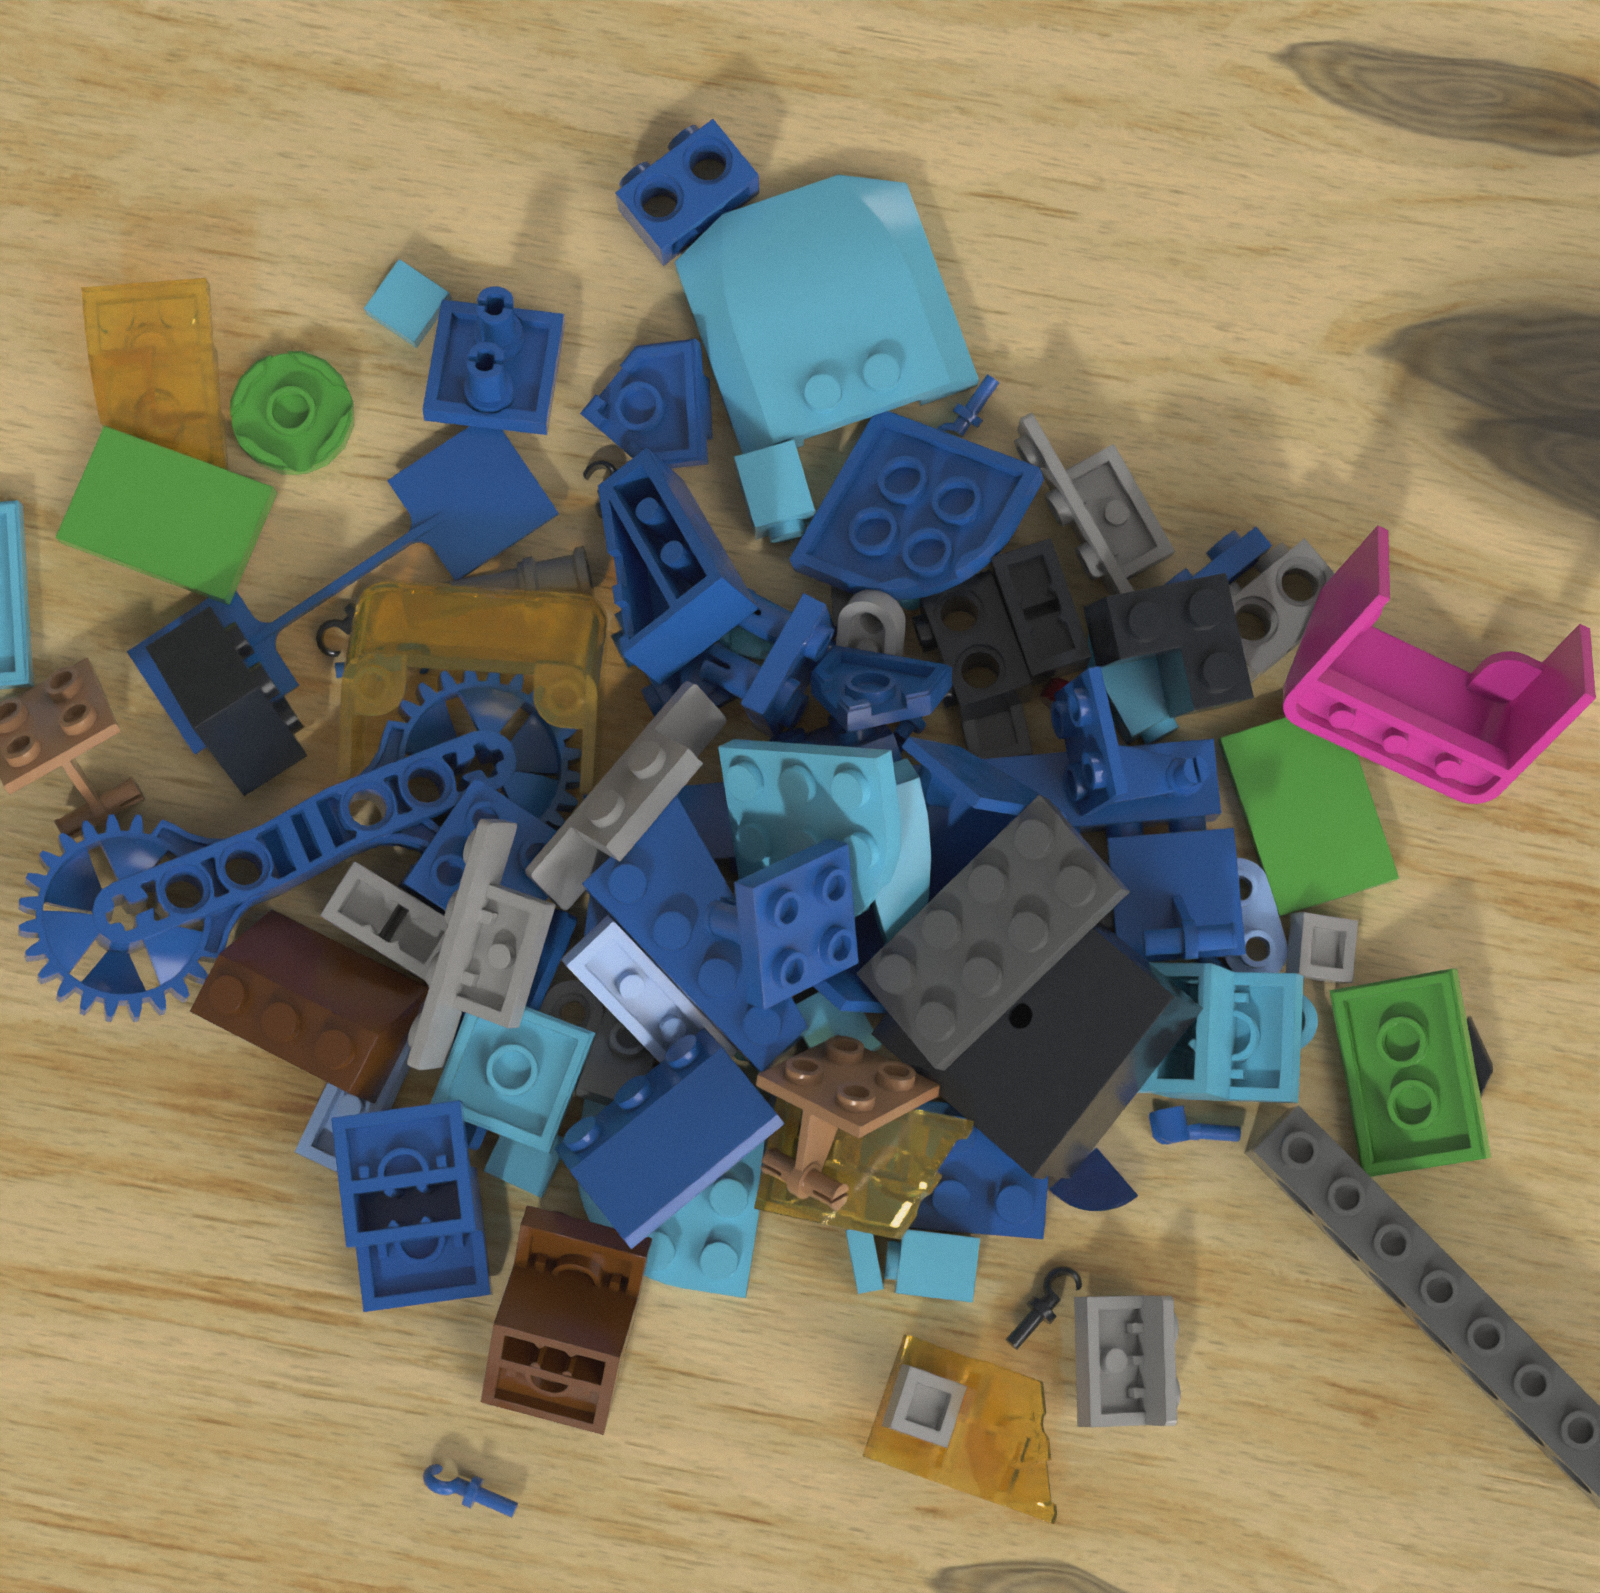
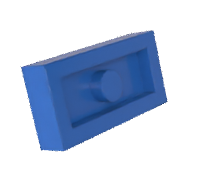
(1231, 556)

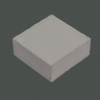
(1322, 947)
(924, 1405)

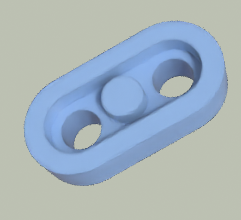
(1259, 922)

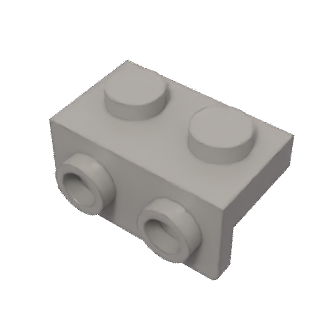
(1126, 1361)

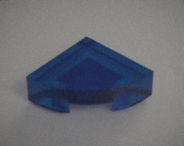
(1094, 1186)

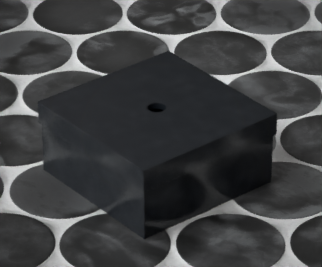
(1062, 1055)

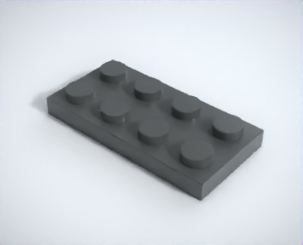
(992, 932)

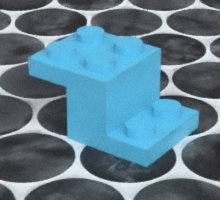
(1241, 1041)

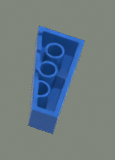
(661, 904)

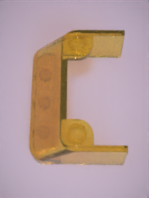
(482, 630)

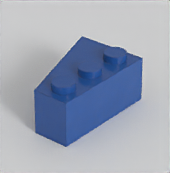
(669, 566)

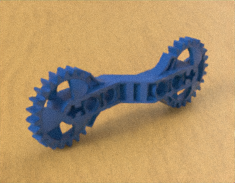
(283, 849)

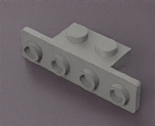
(1101, 506)
(628, 795)
(486, 950)

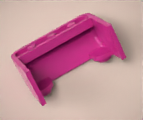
(1417, 711)

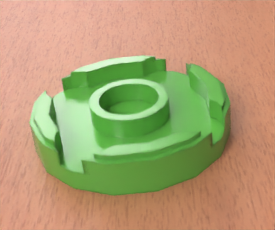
(292, 413)

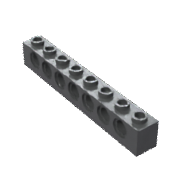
(1434, 1294)

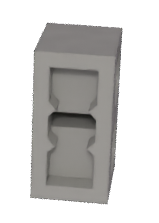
(1282, 616)
(386, 919)

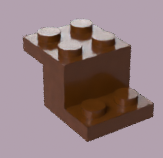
(564, 1320)

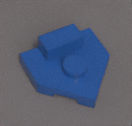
(658, 404)
(877, 688)

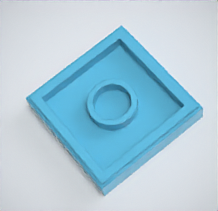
(516, 1077)

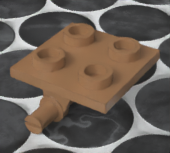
(51, 729)
(837, 1088)

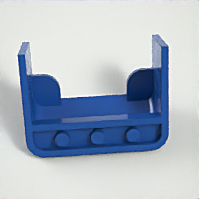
(966, 812)

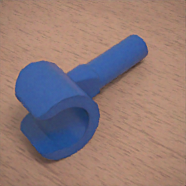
(1171, 1127)

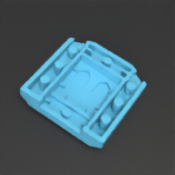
(822, 310)

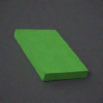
(166, 515)
(1307, 815)
(1410, 1073)

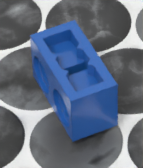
(697, 200)

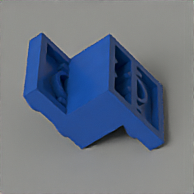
(411, 1205)

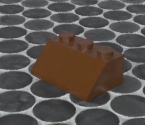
(312, 1003)

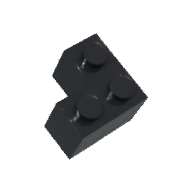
(1188, 631)
(229, 699)

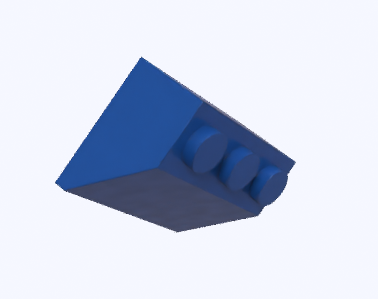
(667, 1136)

